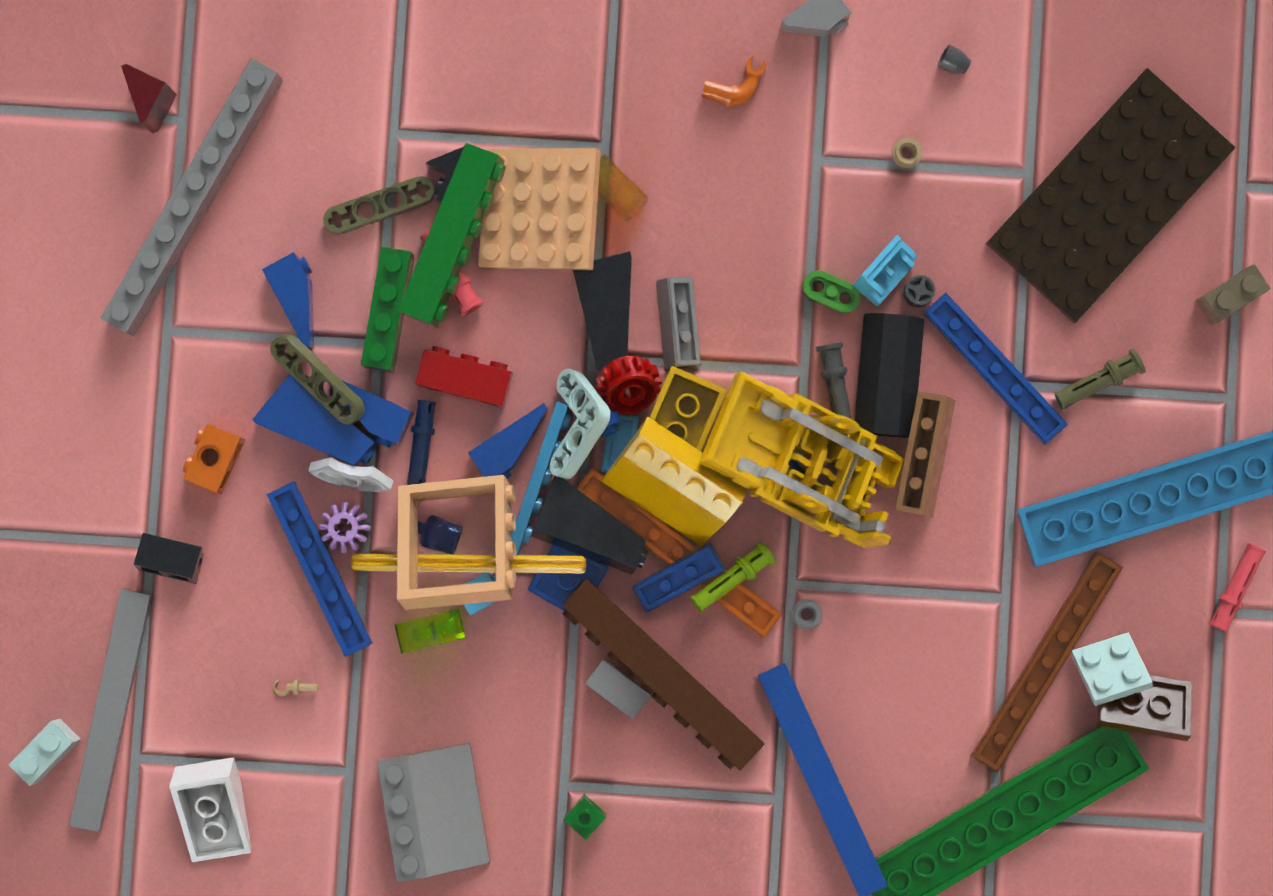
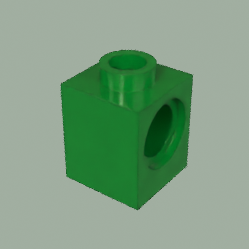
(585, 816)

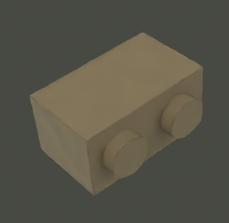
(1233, 294)

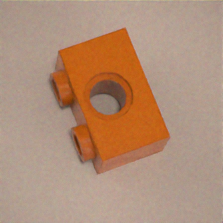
(216, 476)

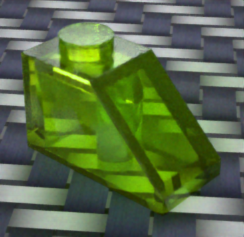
(430, 631)

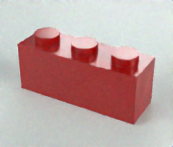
(464, 376)

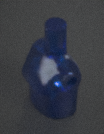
(439, 534)

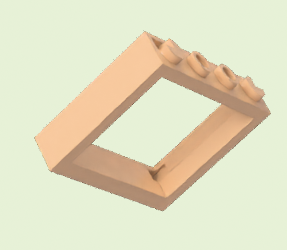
(407, 543)

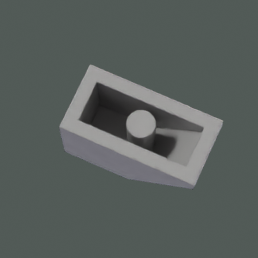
(817, 18)

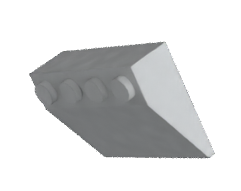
(433, 812)

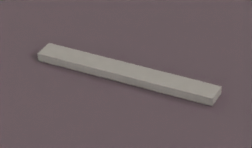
(110, 710)

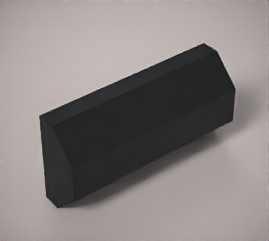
(889, 373)

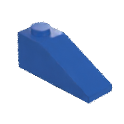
(293, 289)
(383, 417)
(504, 449)

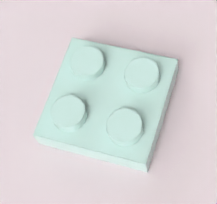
(1111, 669)

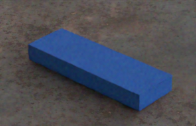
(678, 577)

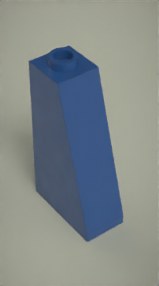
(303, 418)

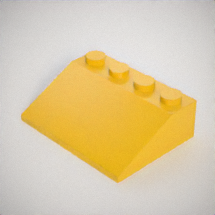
(670, 483)

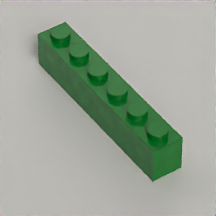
(452, 235)

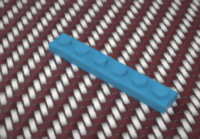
(541, 475)

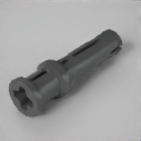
(834, 374)

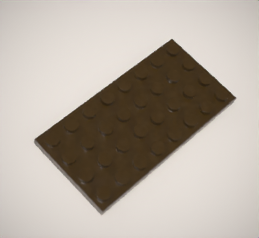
(1110, 195)

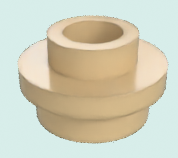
(913, 146)

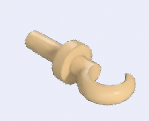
(296, 687)

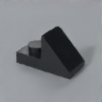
(446, 165)

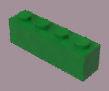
(384, 318)

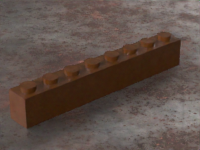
(662, 674)

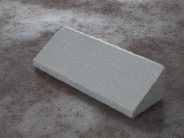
(678, 322)

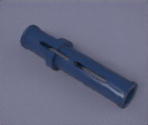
(421, 442)

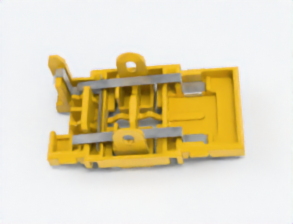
(757, 439)

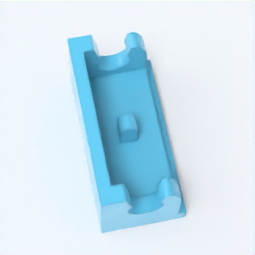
(886, 271)

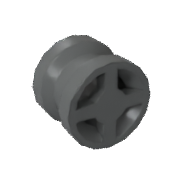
(921, 286)

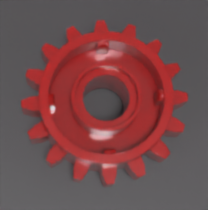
(629, 384)

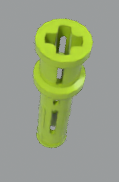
(744, 568)

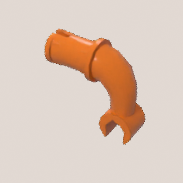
(736, 94)

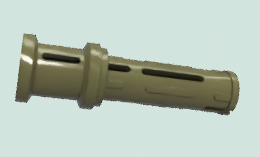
(1113, 373)

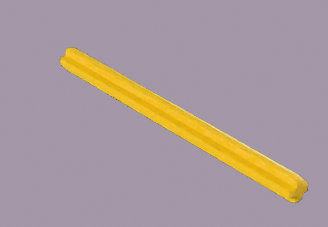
(472, 563)

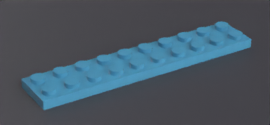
(1148, 500)

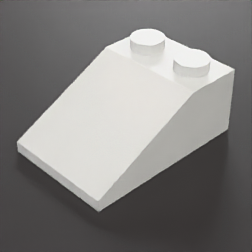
(211, 809)

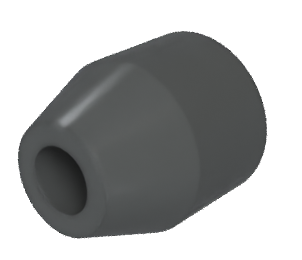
(954, 60)

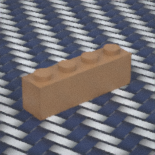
(925, 454)

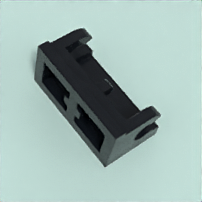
(169, 558)

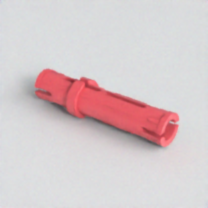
(1235, 592)

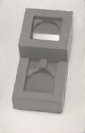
(618, 689)

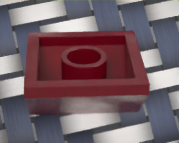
(150, 97)

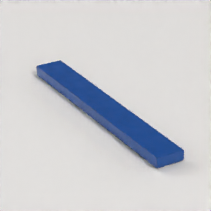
(822, 780)

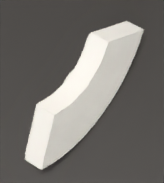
(338, 473)

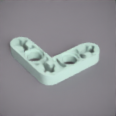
(590, 423)

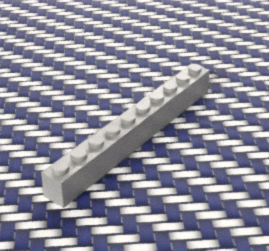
(192, 197)

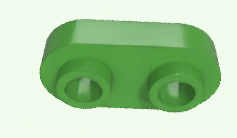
(832, 289)

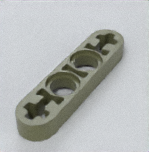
(381, 210)
(319, 375)

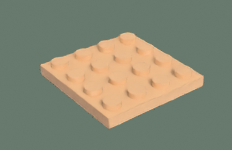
(542, 210)

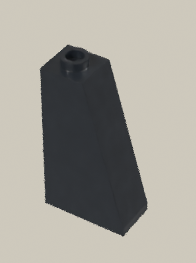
(606, 306)
(587, 529)

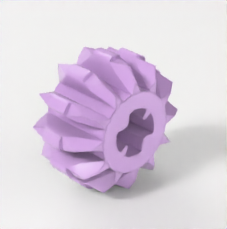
(338, 519)

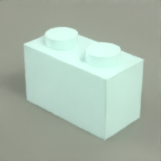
(44, 752)

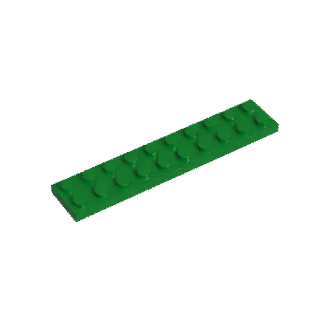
(1011, 814)

